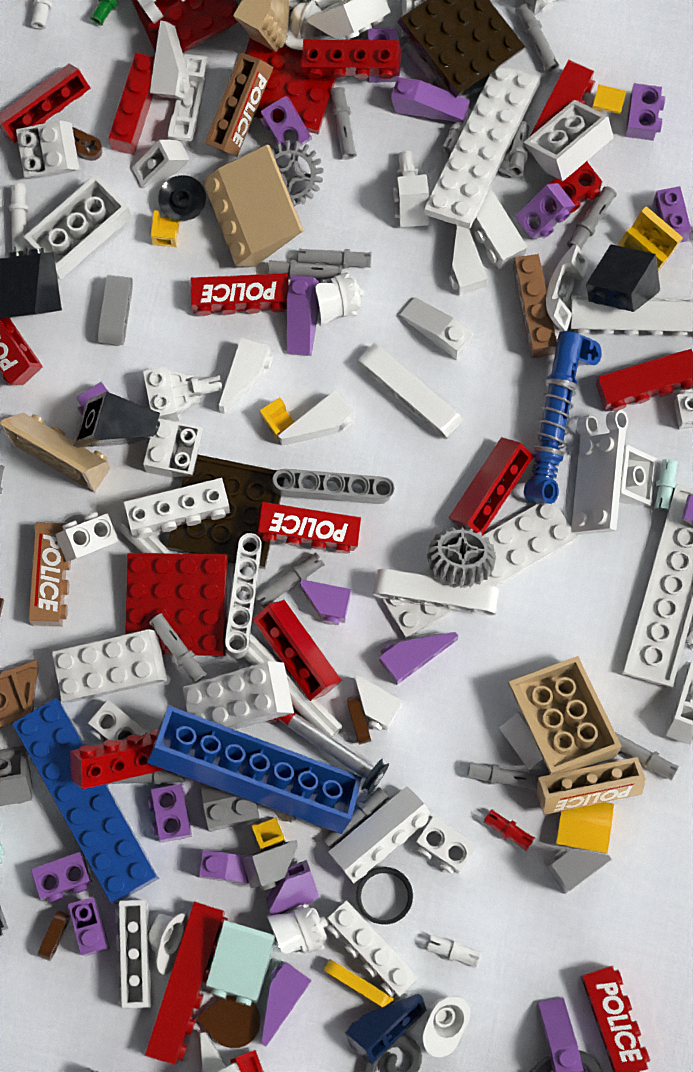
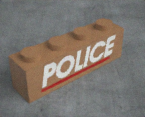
(239, 104)
(532, 300)
(48, 578)

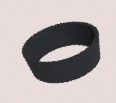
(389, 870)

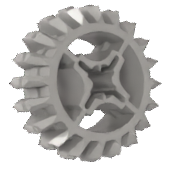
(302, 175)
(461, 557)

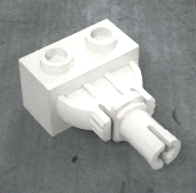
(410, 194)
(174, 392)

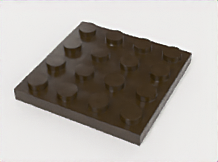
(461, 39)
(245, 490)

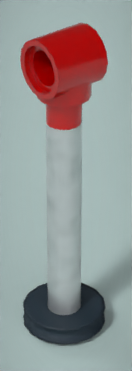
(371, 773)

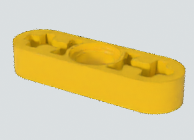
(357, 984)

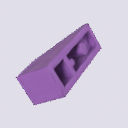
(426, 100)
(301, 315)
(410, 655)
(223, 867)
(284, 993)
(560, 1036)

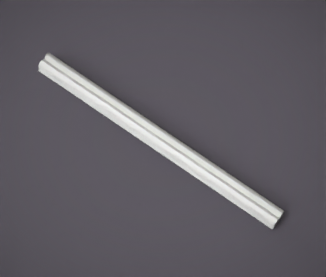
(310, 710)

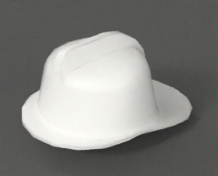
(299, 27)
(166, 939)
(445, 1025)

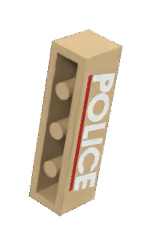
(590, 785)

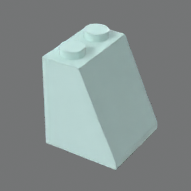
(240, 963)

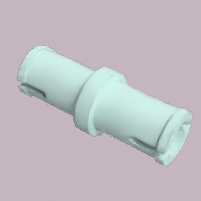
(666, 484)

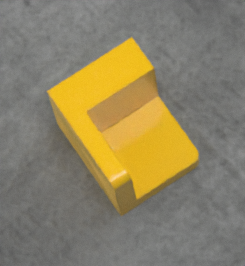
(609, 99)
(164, 231)
(276, 417)
(268, 834)

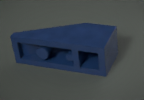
(382, 1027)

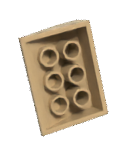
(265, 21)
(252, 207)
(56, 449)
(565, 717)

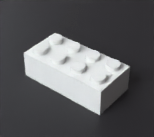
(80, 224)
(109, 666)
(242, 696)

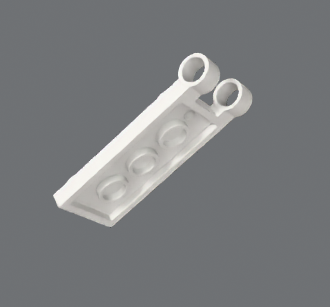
(598, 474)

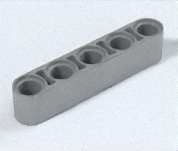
(343, 481)

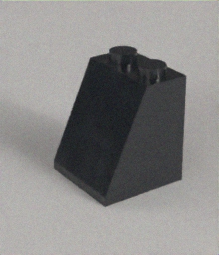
(624, 279)
(28, 284)
(115, 422)

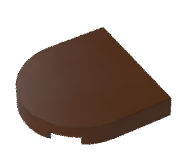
(231, 1022)

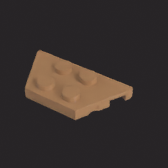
(17, 692)

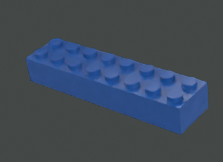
(255, 770)
(89, 812)

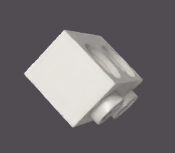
(87, 539)
(122, 723)
(449, 839)

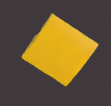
(651, 235)
(586, 827)

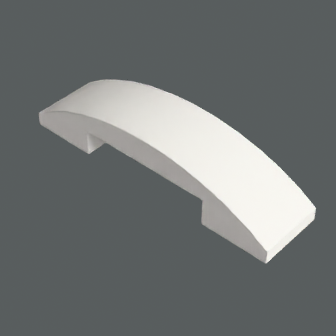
(187, 111)
(561, 284)

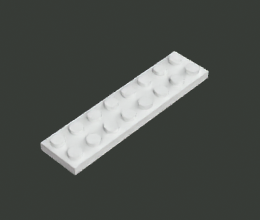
(482, 146)
(517, 547)
(667, 601)

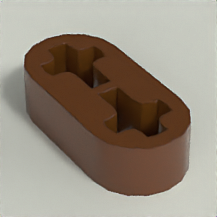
(88, 140)
(358, 720)
(54, 935)

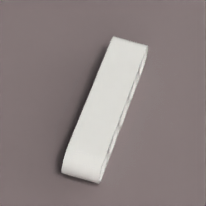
(409, 391)
(247, 584)
(433, 592)

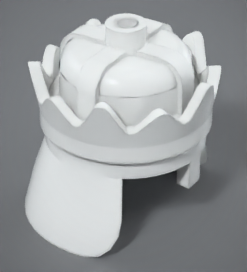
(338, 298)
(299, 929)

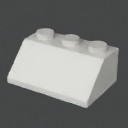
(349, 17)
(569, 139)

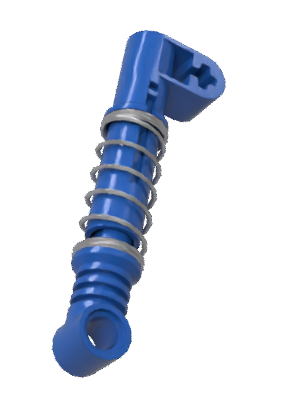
(570, 351)

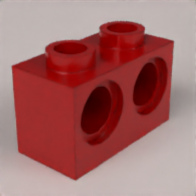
(578, 192)

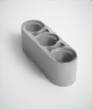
(115, 310)

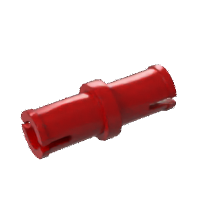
(509, 830)

